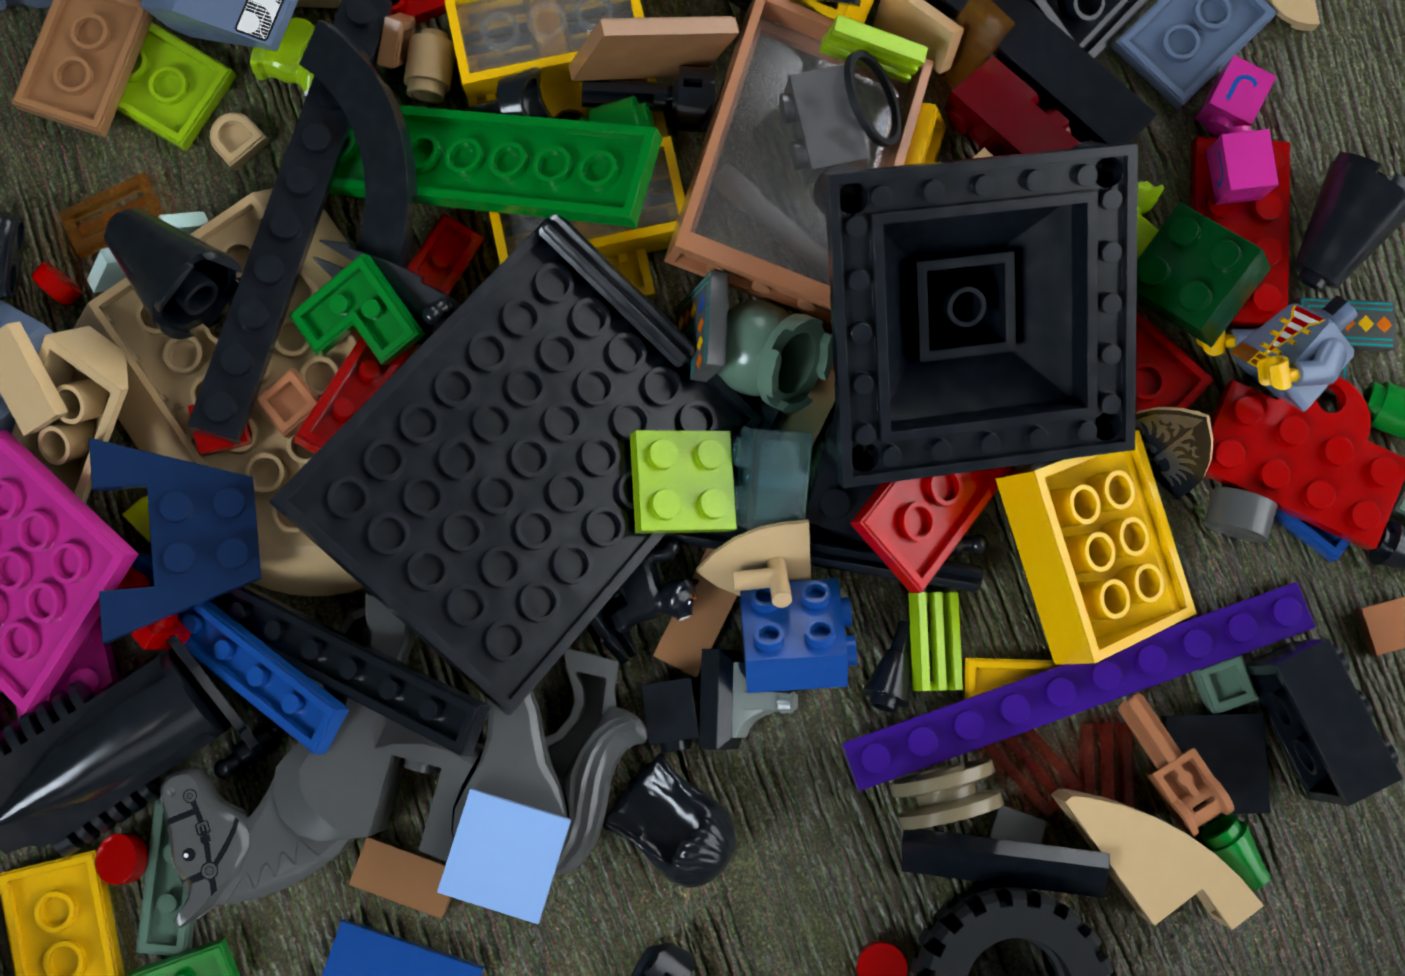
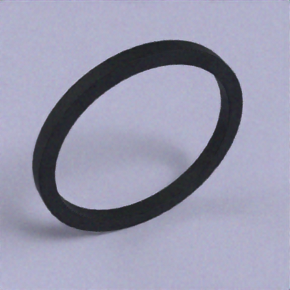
(856, 105)

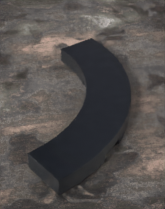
(380, 137)

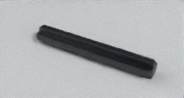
(617, 290)

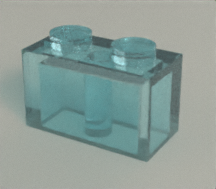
(771, 475)

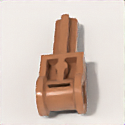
(1180, 777)

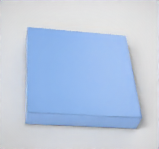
(504, 856)

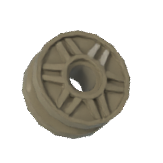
(946, 794)

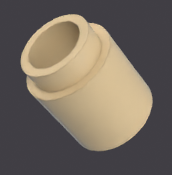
(429, 66)

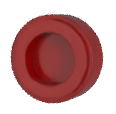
(56, 284)
(121, 858)
(881, 959)

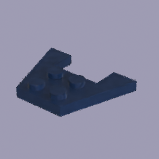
(198, 533)

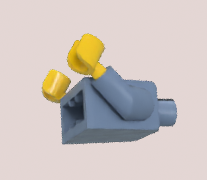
(1293, 351)

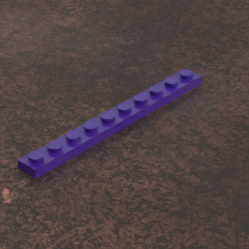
(1075, 687)

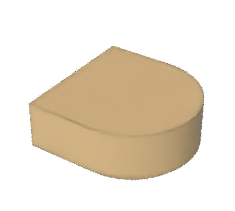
(236, 139)

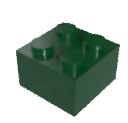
(1198, 274)

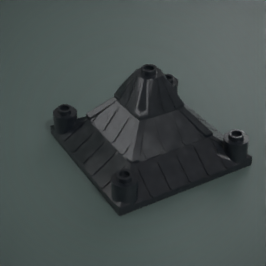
(982, 311)

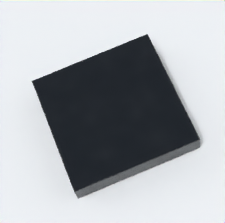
(1233, 752)

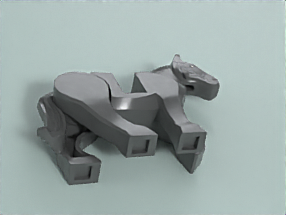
(350, 792)

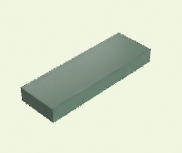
(162, 897)

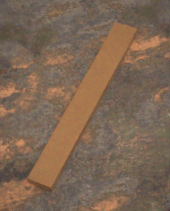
(685, 639)

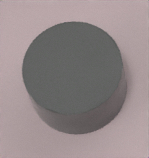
(1240, 514)

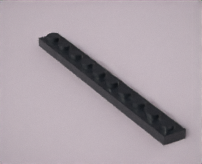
(281, 244)

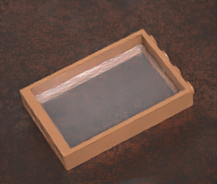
(745, 199)

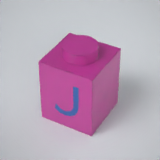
(1235, 96)
(1242, 165)

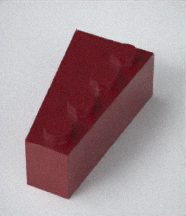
(1004, 114)

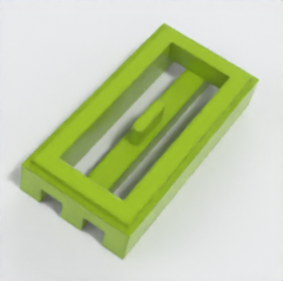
(895, 54)
(941, 641)

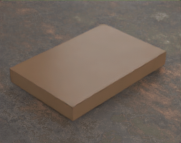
(651, 47)
(83, 62)

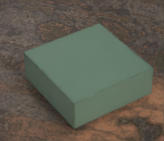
(1225, 685)

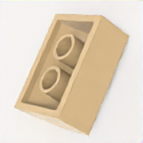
(93, 386)

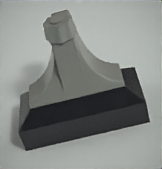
(726, 706)

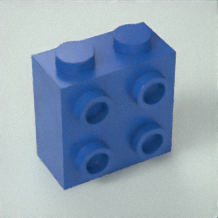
(797, 643)

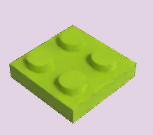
(682, 481)

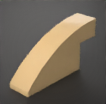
(1156, 862)

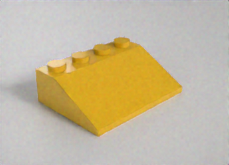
(1096, 552)

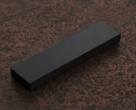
(1005, 862)

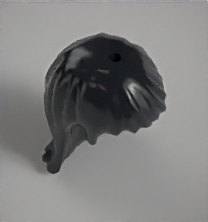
(674, 825)

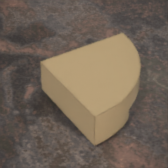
(1299, 13)

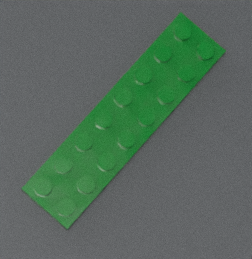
(521, 165)

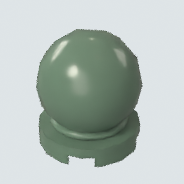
(775, 354)

